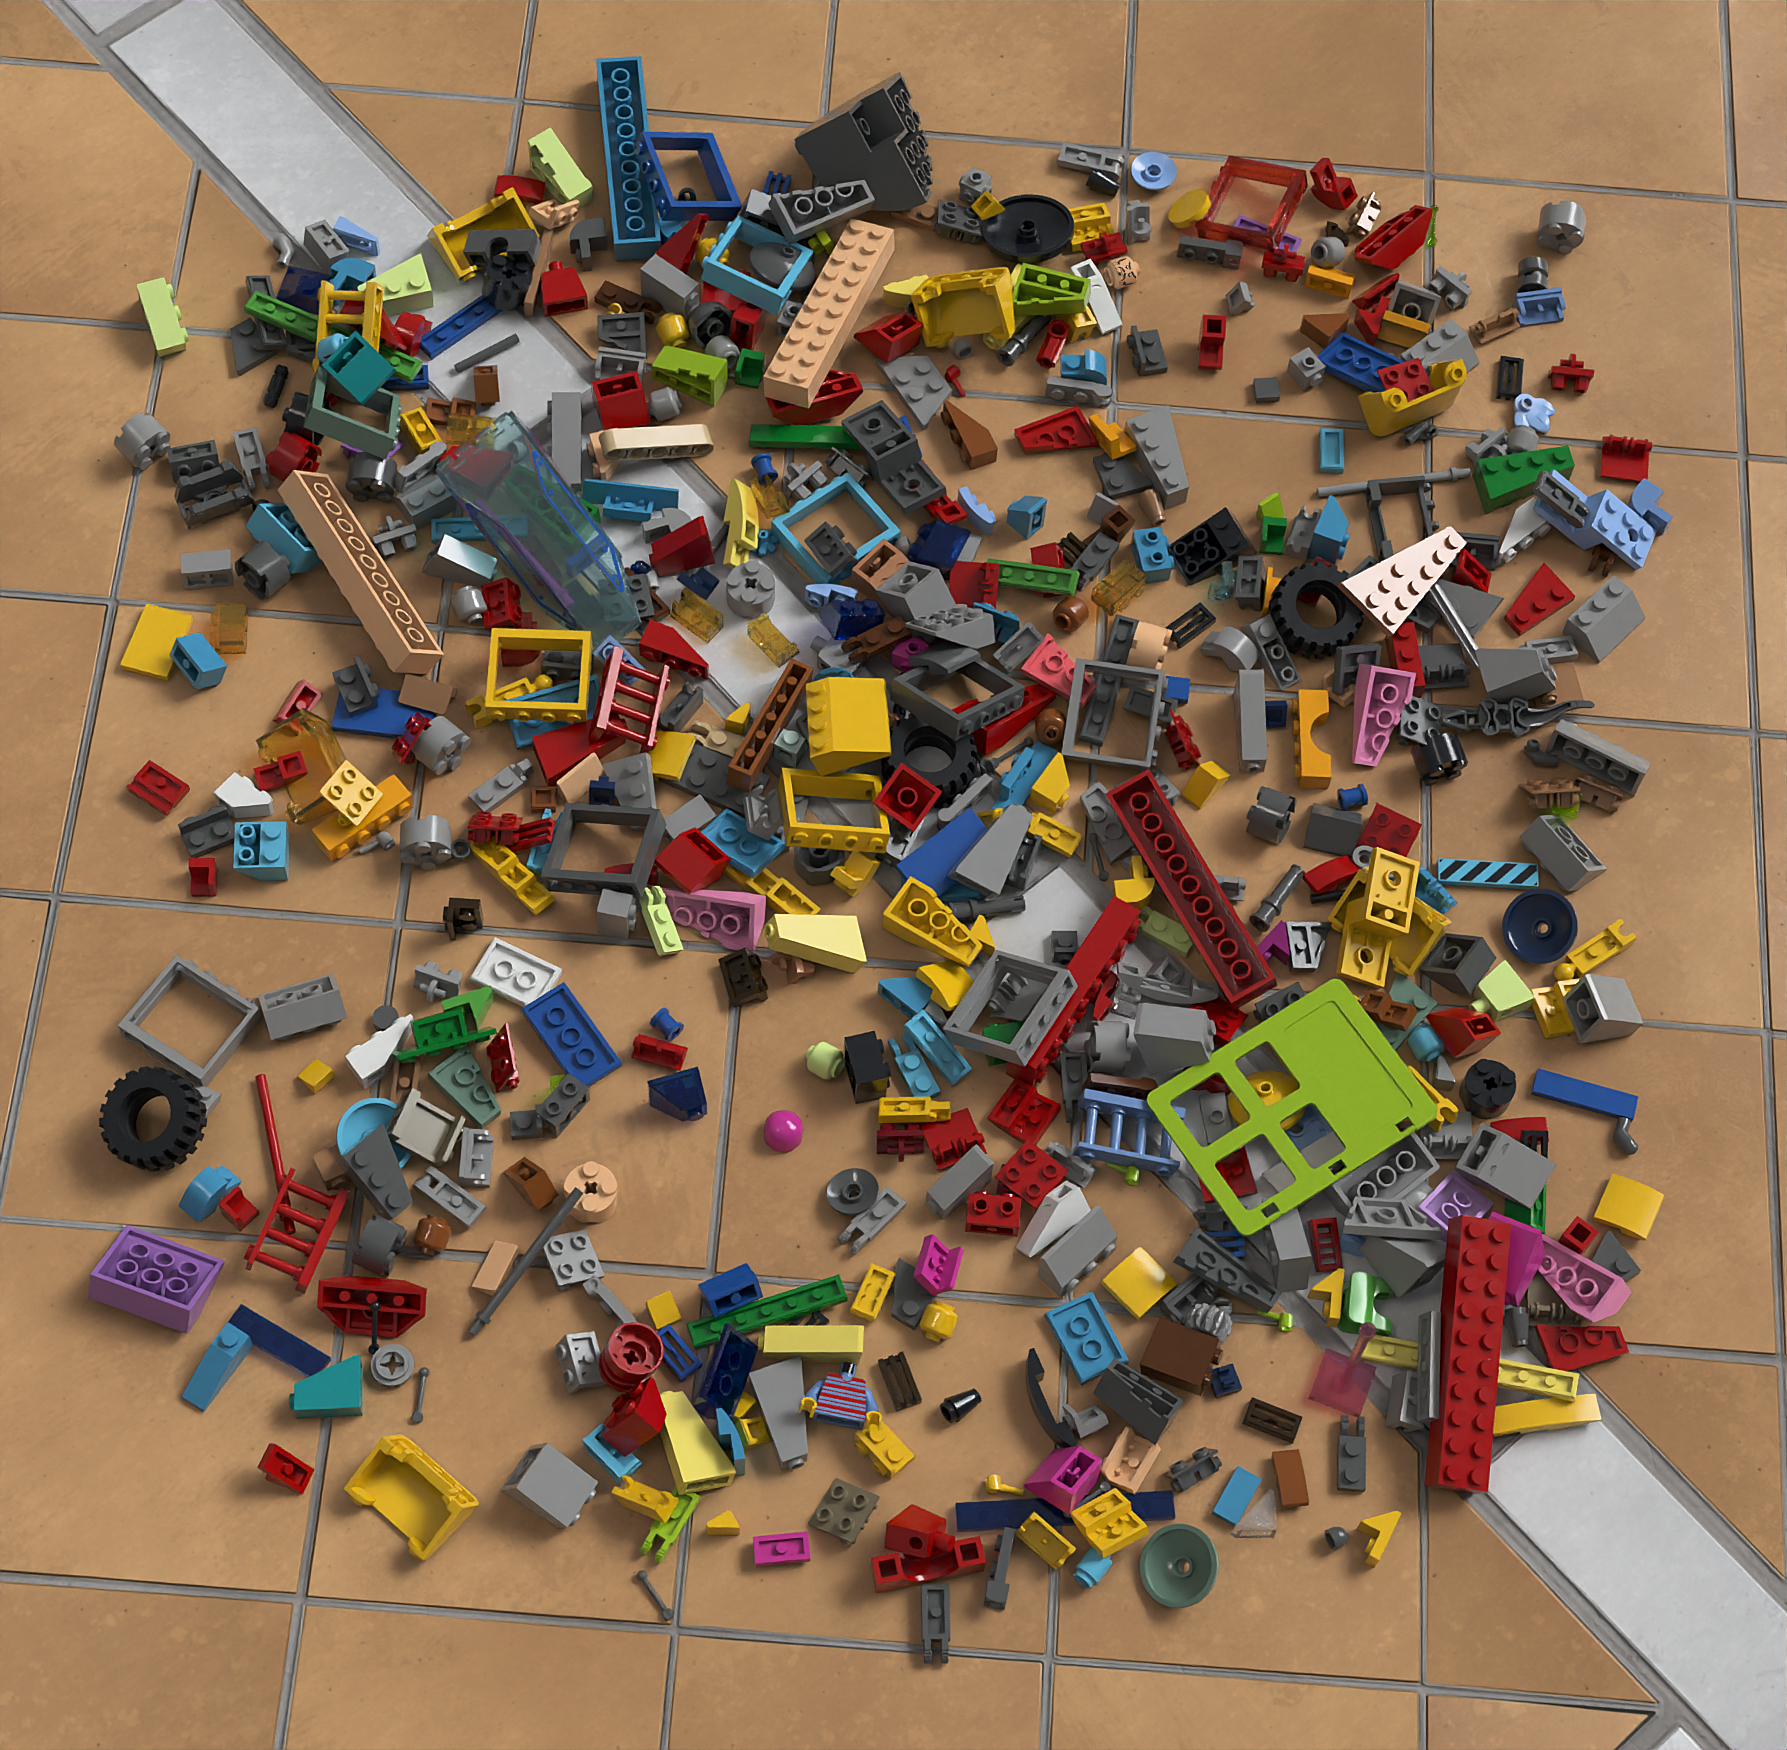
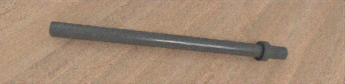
(525, 1261)

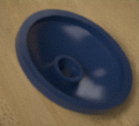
(1527, 915)

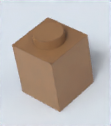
(329, 1169)

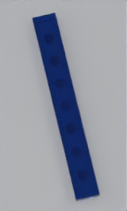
(1012, 1513)

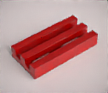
(531, 831)

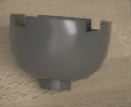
(709, 321)

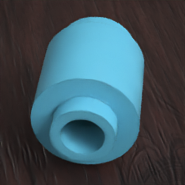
(1091, 1568)

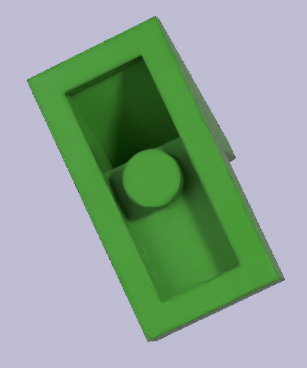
(473, 1002)

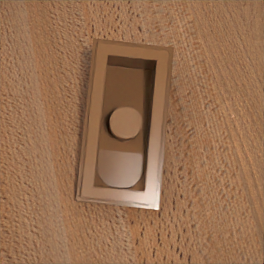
(405, 1077)

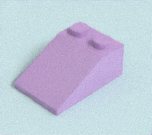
(1451, 1199)

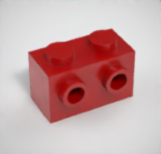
(993, 1214)

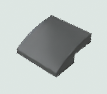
(944, 657)

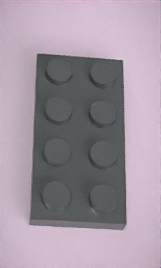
(707, 776)

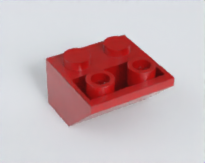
(891, 335)
(620, 402)
(692, 861)
(1463, 1030)
(635, 1417)

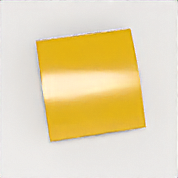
(1089, 223)
(670, 754)
(948, 982)
(1551, 1009)
(1629, 1207)
(1139, 1283)
(1109, 1523)

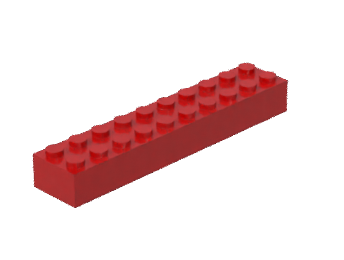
(1191, 890)
(1469, 1354)

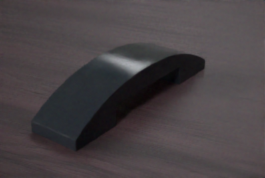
(1060, 1432)

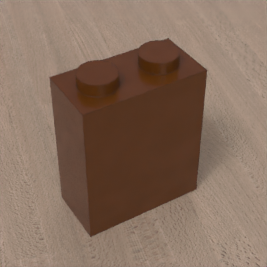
(1181, 1357)

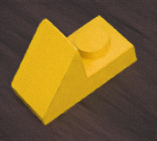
(982, 933)
(1330, 1292)
(1381, 1529)

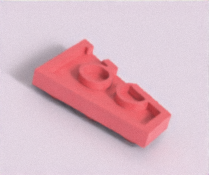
(1055, 670)

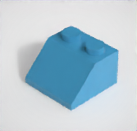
(1330, 534)

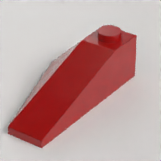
(1003, 729)

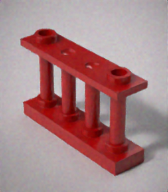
(606, 704)
(312, 1250)

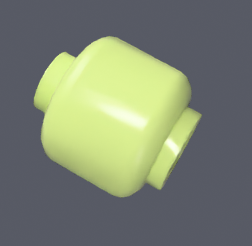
(825, 1060)

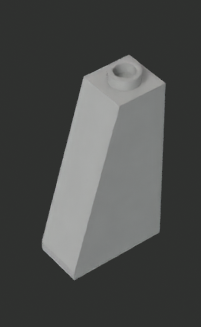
(1250, 720)
(992, 854)
(778, 1399)

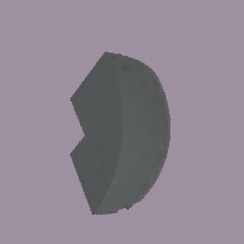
(873, 141)

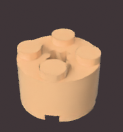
(1149, 646)
(592, 1178)

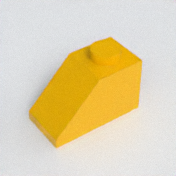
(1052, 786)

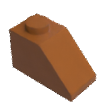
(486, 385)
(531, 1183)

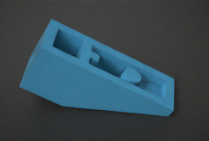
(217, 1366)

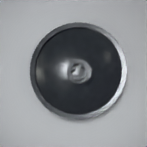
(1029, 229)

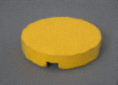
(1189, 207)

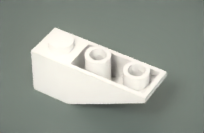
(1100, 301)
(1522, 531)
(374, 1058)
(1055, 1216)

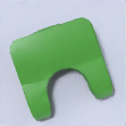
(1358, 1304)

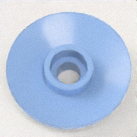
(1153, 164)

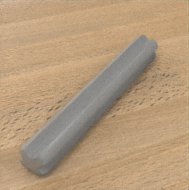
(1454, 623)

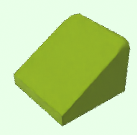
(1270, 507)

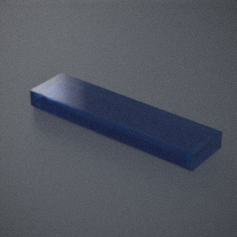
(279, 1342)

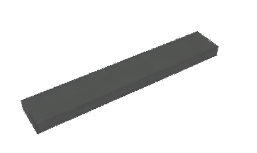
(1108, 686)

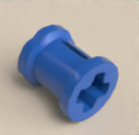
(763, 466)
(1352, 797)
(666, 1024)

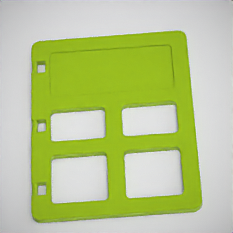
(1340, 1069)

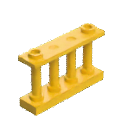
(369, 319)

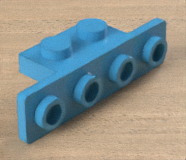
(629, 500)
(1024, 773)

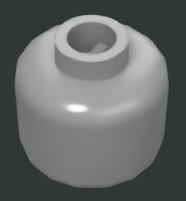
(1327, 252)
(723, 347)
(664, 404)
(1521, 440)
(469, 604)

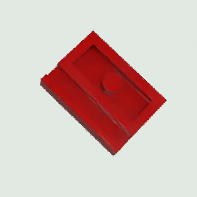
(158, 787)

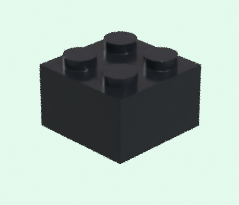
(865, 1067)

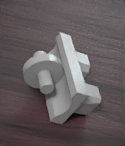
(1137, 221)
(1453, 286)
(1491, 446)
(812, 475)
(384, 541)
(435, 983)

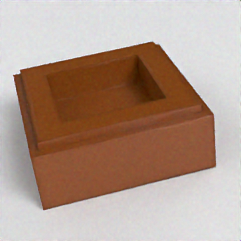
(543, 798)

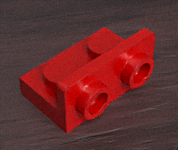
(502, 604)

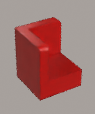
(203, 877)
(238, 1209)

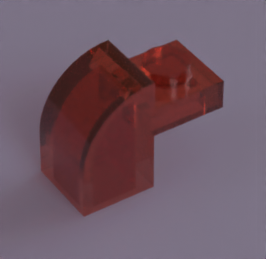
(520, 658)

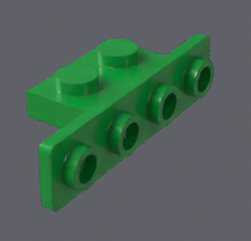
(439, 1032)

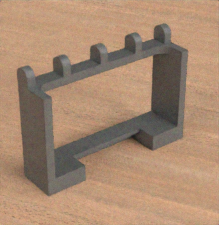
(1393, 486)

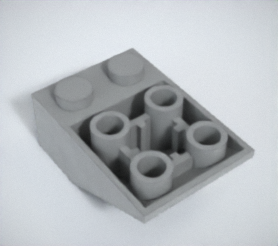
(958, 625)
(1505, 1166)

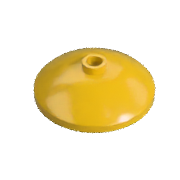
(1271, 1088)

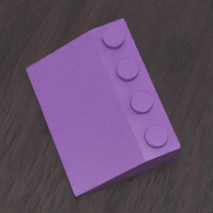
(155, 1279)

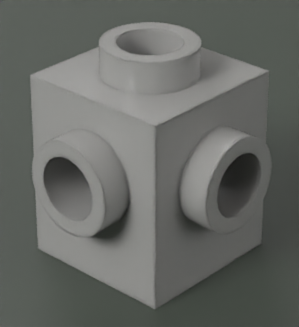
(974, 185)

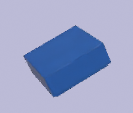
(1178, 689)

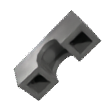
(485, 244)

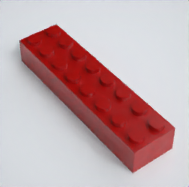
(1090, 969)

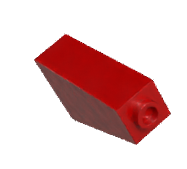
(568, 746)

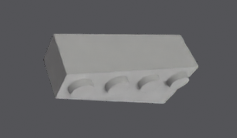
(1159, 454)

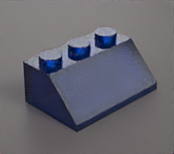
(725, 1373)

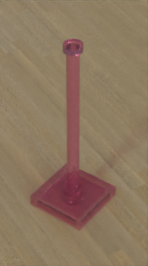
(1343, 1379)

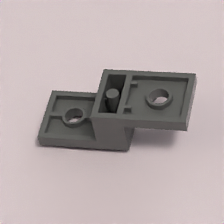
(894, 457)

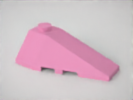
(1377, 709)
(722, 915)
(1582, 1283)

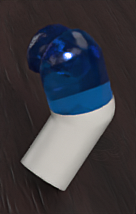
(642, 567)

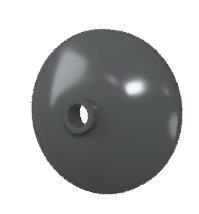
(774, 261)

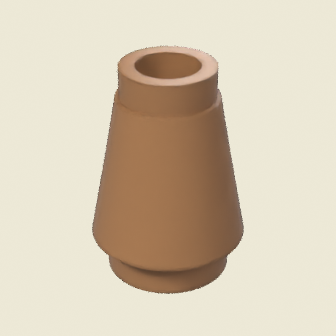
(1151, 504)

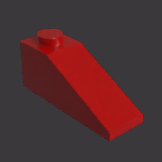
(682, 246)

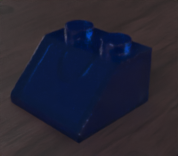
(938, 545)
(850, 618)

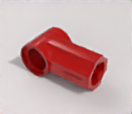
(1053, 344)

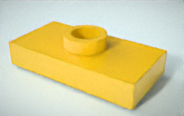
(872, 1292)

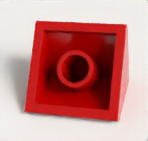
(907, 797)

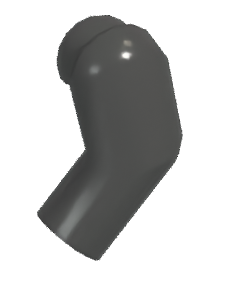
(1420, 431)
(1537, 756)
(1622, 1137)

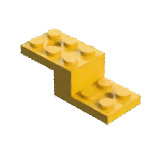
(1377, 918)

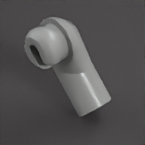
(286, 249)

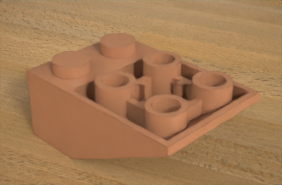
(876, 569)

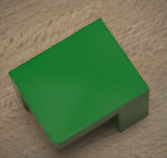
(750, 368)
(1272, 535)

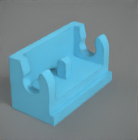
(609, 1457)

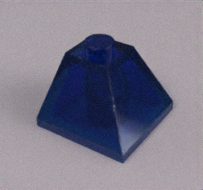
(301, 288)
(679, 1095)

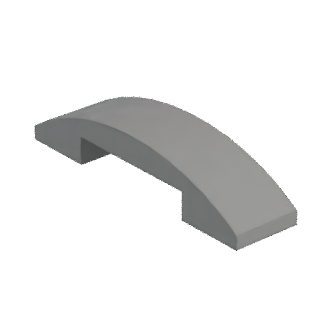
(1198, 992)

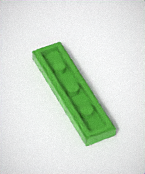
(1036, 577)

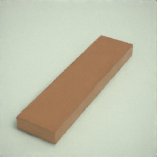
(534, 290)

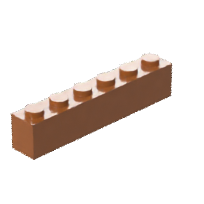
(768, 725)

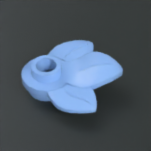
(1534, 415)

